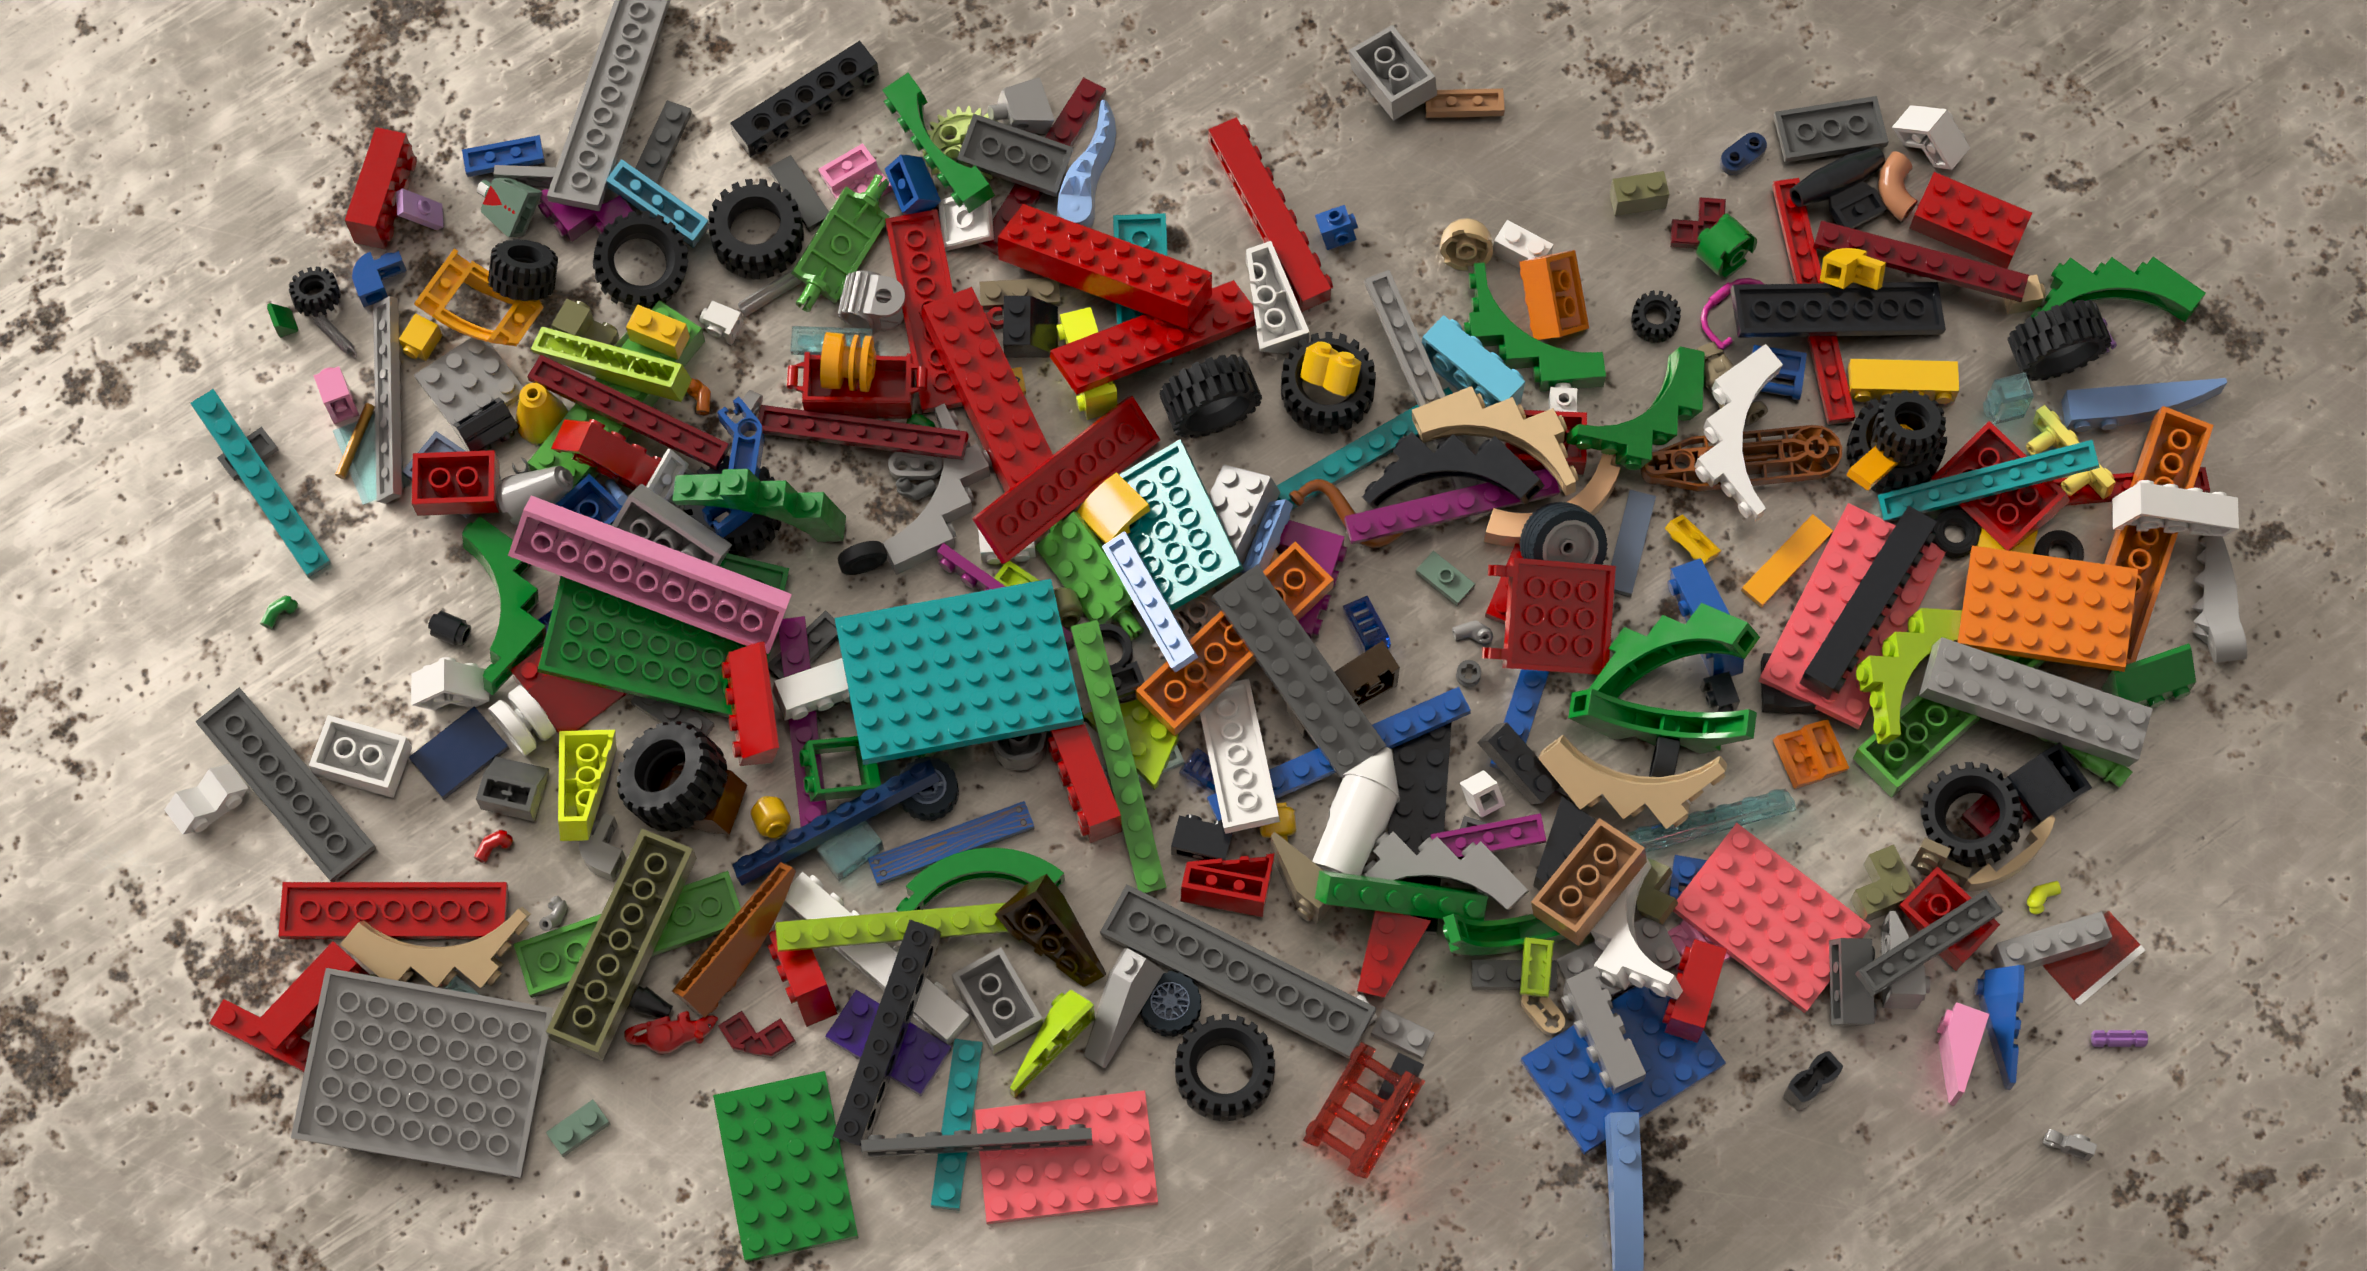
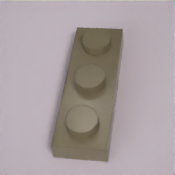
(993, 292)

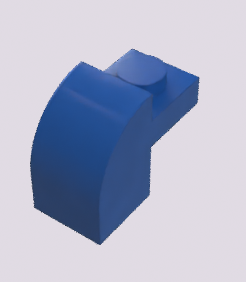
(369, 273)

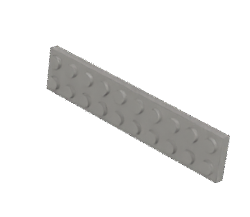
(607, 103)

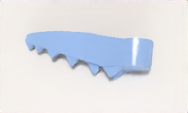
(1079, 186)

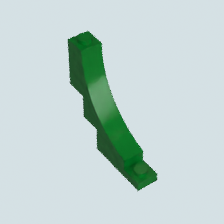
(517, 631)

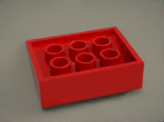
(2011, 514)
(565, 701)

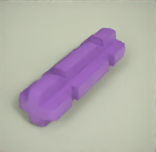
(2119, 1038)

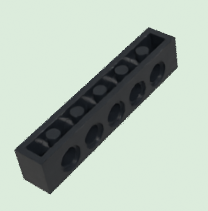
(810, 86)

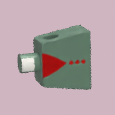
(509, 204)

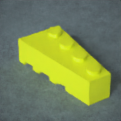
(1073, 327)
(583, 774)

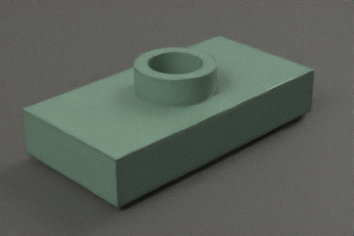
(1445, 578)

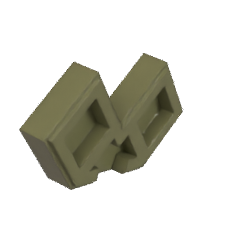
(1652, 902)

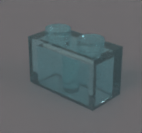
(2008, 398)
(850, 850)

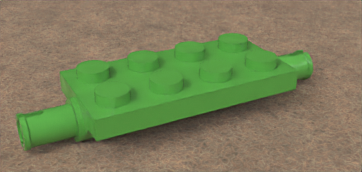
(840, 243)
(1084, 567)

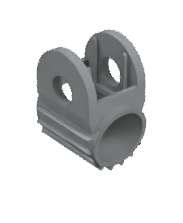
(872, 301)

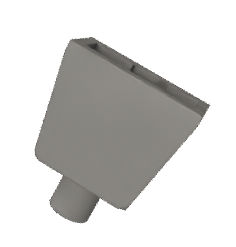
(1024, 107)

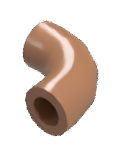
(1892, 186)

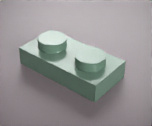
(578, 1128)

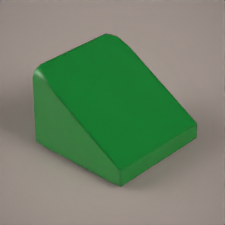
(282, 320)

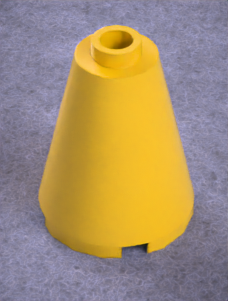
(538, 413)

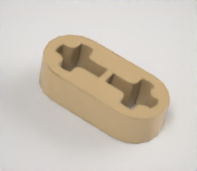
(1539, 1018)

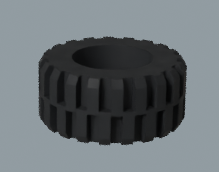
(653, 758)

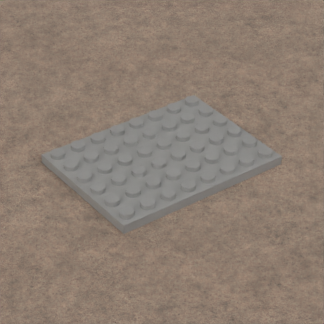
(422, 1073)

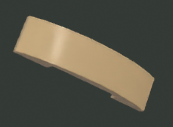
(1988, 877)

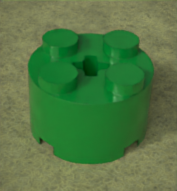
(1725, 246)

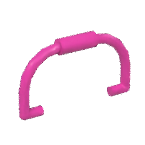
(1715, 299)

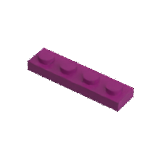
(1496, 835)

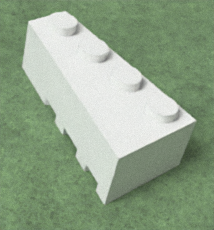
(2175, 509)

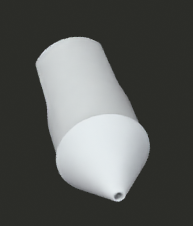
(1359, 814)

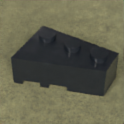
(1566, 833)

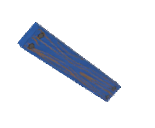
(960, 838)

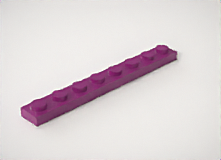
(1438, 509)
(795, 660)

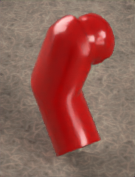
(491, 841)

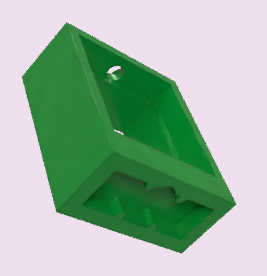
(868, 773)

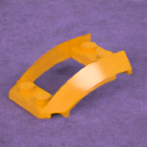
(447, 282)

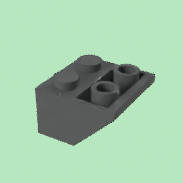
(512, 788)

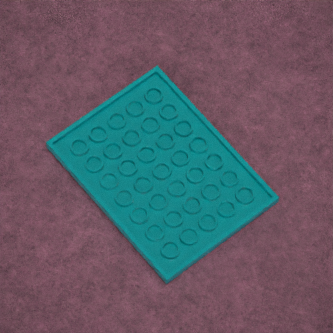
(958, 671)

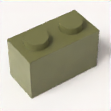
(1639, 193)

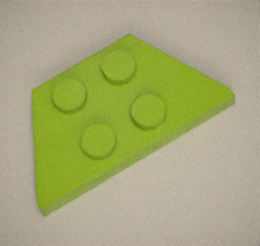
(1148, 739)

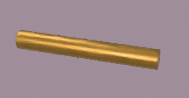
(355, 441)

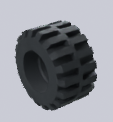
(523, 270)
(1913, 411)

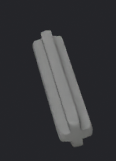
(768, 293)

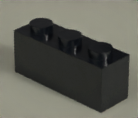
(1518, 763)

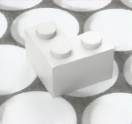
(1934, 133)
(448, 683)

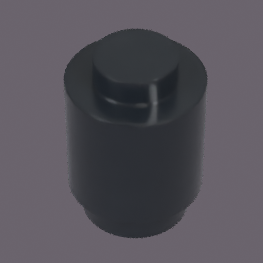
(449, 628)

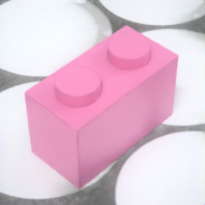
(336, 394)

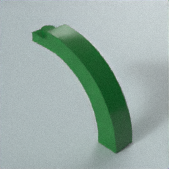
(976, 865)
(1494, 936)

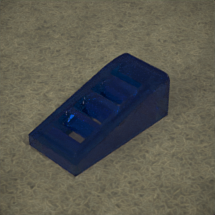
(1370, 639)
(1196, 777)

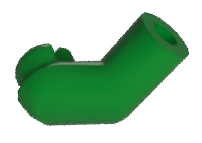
(273, 610)

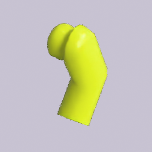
(2039, 895)

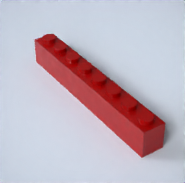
(1269, 213)

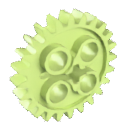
(955, 125)

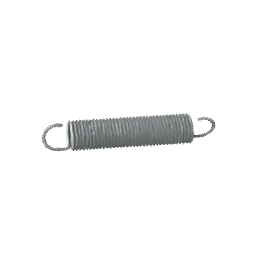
(334, 334)

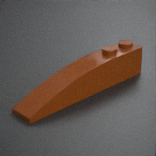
(735, 946)

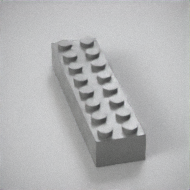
(2035, 702)

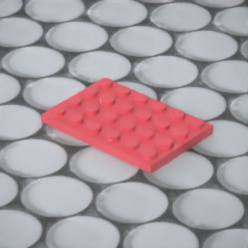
(1768, 916)
(1073, 1179)

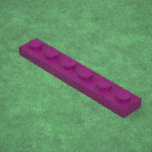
(974, 576)

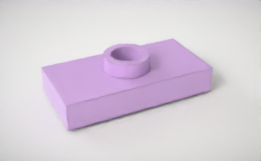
(419, 209)

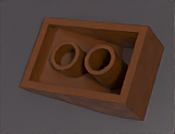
(723, 816)

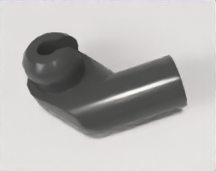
(914, 491)

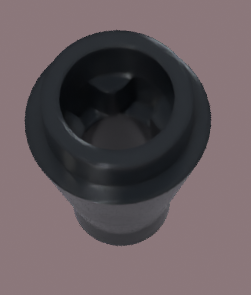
(649, 1003)

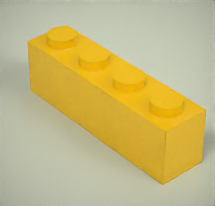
(1877, 377)

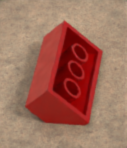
(751, 705)

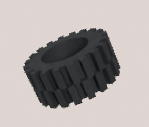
(646, 228)
(763, 256)
(2059, 340)
(1210, 396)
(1327, 415)
(1899, 477)
(750, 533)
(1964, 782)
(1229, 1033)

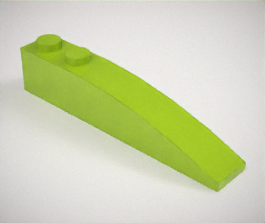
(614, 364)

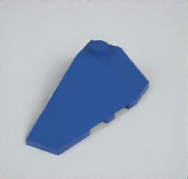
(2000, 996)

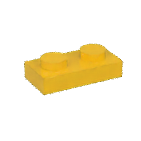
(1692, 539)

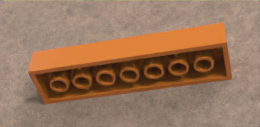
(1221, 652)

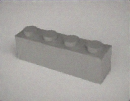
(2053, 943)

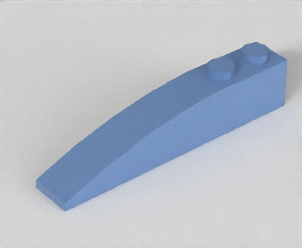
(2133, 403)
(1625, 1190)

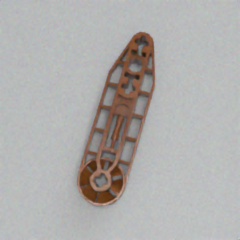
(1803, 451)

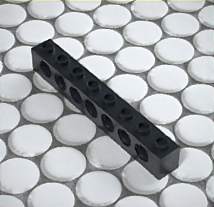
(887, 1033)

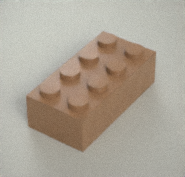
(1589, 881)

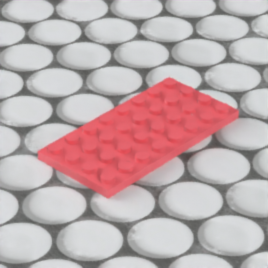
(1834, 580)

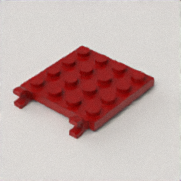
(1556, 616)

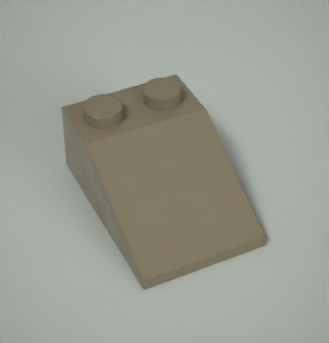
(1299, 877)

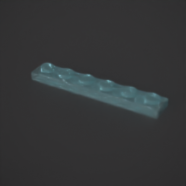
(1715, 820)

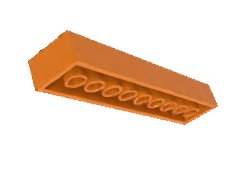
(2168, 457)

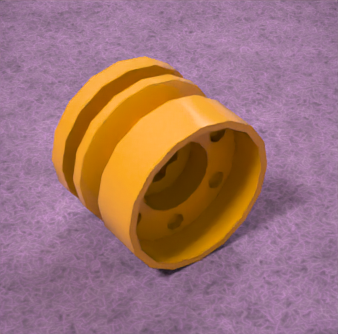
(849, 362)

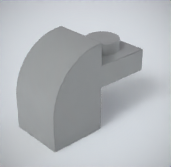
(598, 854)

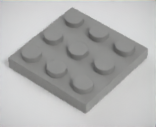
(468, 380)

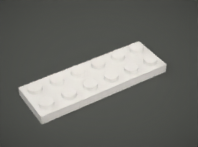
(1239, 760)

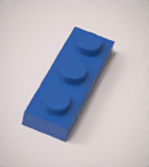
(515, 152)

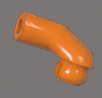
(702, 395)

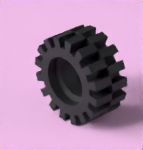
(318, 302)
(1661, 303)

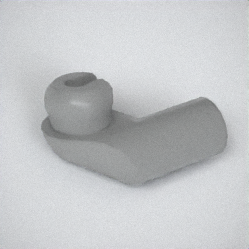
(1473, 630)
(555, 918)

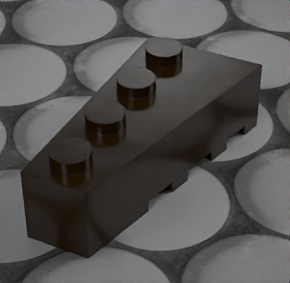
(1364, 678)

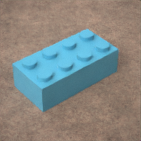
(1467, 363)

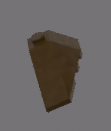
(1048, 924)

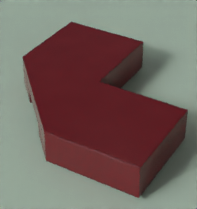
(1686, 232)
(766, 1043)

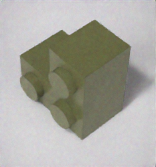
(577, 320)
(1888, 887)

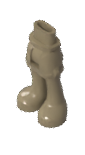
(1717, 364)

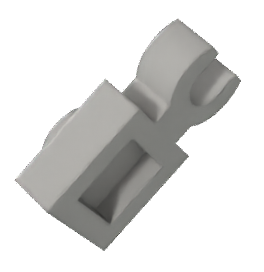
(2074, 1145)

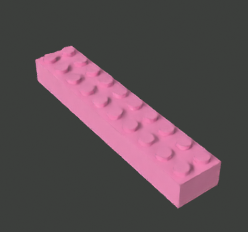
(648, 574)

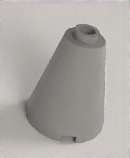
(547, 484)

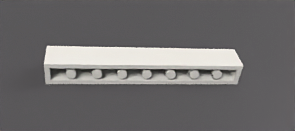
(933, 1009)

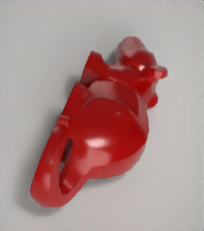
(667, 1036)

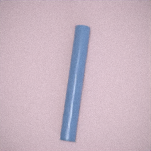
(616, 491)

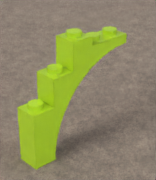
(1902, 651)

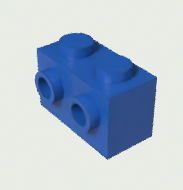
(912, 184)

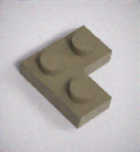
(1934, 854)

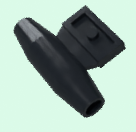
(1843, 184)

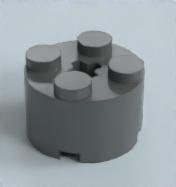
(1021, 754)

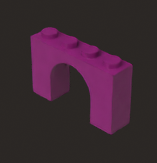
(1327, 551)

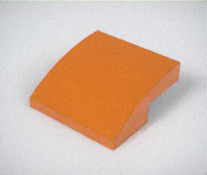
(1811, 754)

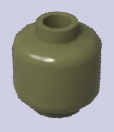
(1068, 606)

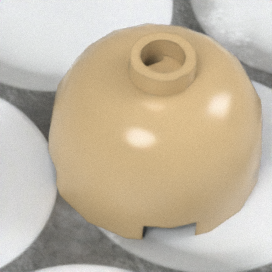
(1466, 243)

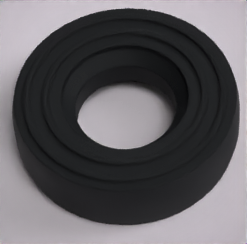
(1960, 518)
(2060, 538)
(862, 557)

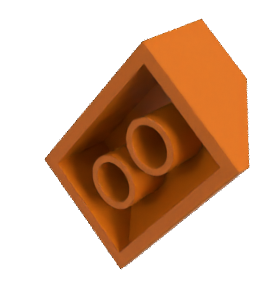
(1554, 295)

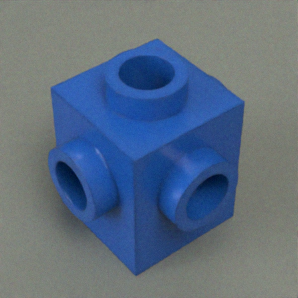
(1336, 227)

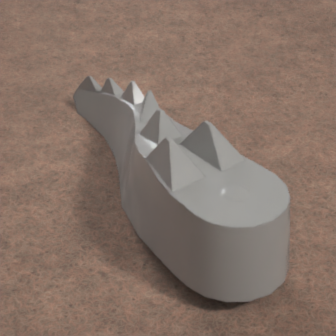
(2218, 608)

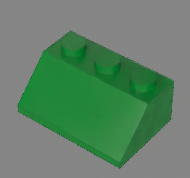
(2155, 678)

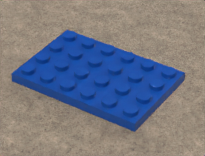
(1574, 1084)

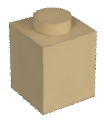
(2032, 297)

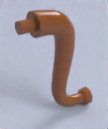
(1340, 505)

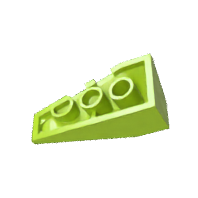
(1062, 1025)

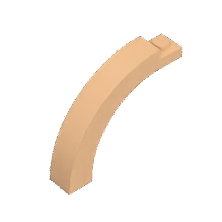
(1506, 527)

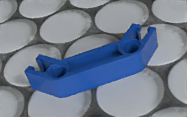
(745, 454)

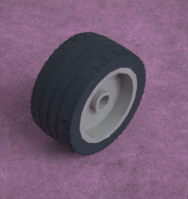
(1563, 534)

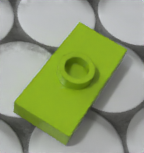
(1536, 967)

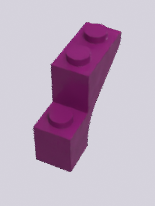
(577, 221)

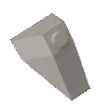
(1123, 997)

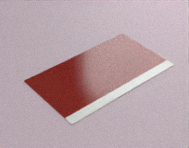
(2091, 970)

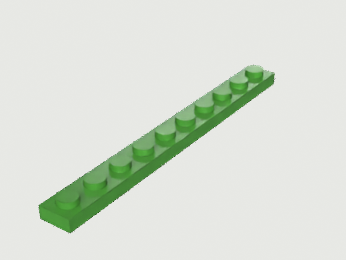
(1118, 757)

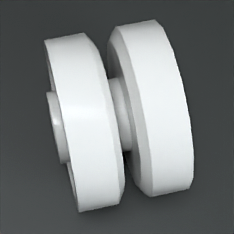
(525, 718)

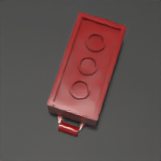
(888, 397)

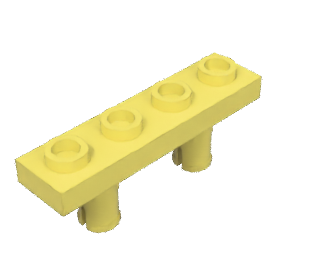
(2056, 434)

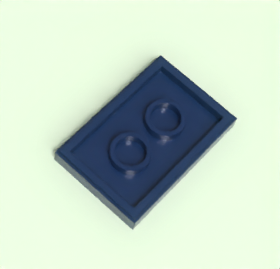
(458, 752)

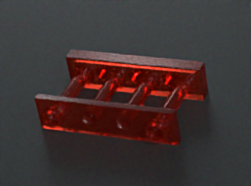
(1391, 1111)

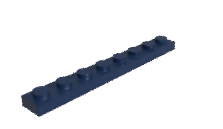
(835, 822)

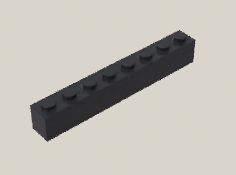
(1868, 602)

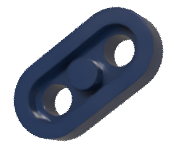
(1746, 153)

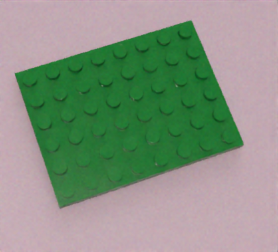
(641, 651)

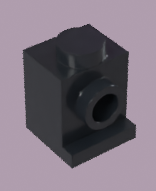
(1720, 693)

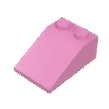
(1958, 1046)

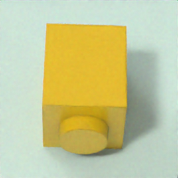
(420, 337)

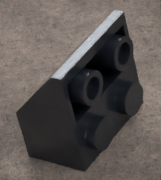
(2049, 782)

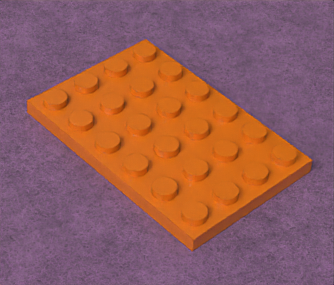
(2048, 608)

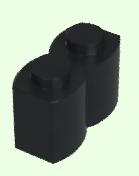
(1817, 1078)

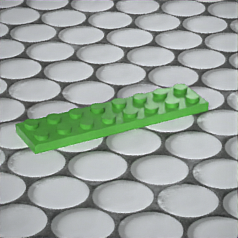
(699, 913)

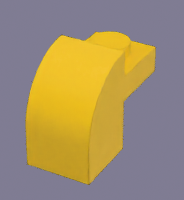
(1852, 265)

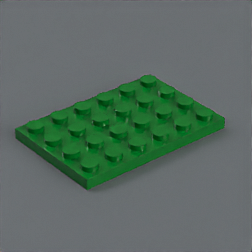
(785, 1166)

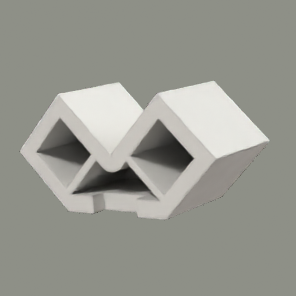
(214, 796)

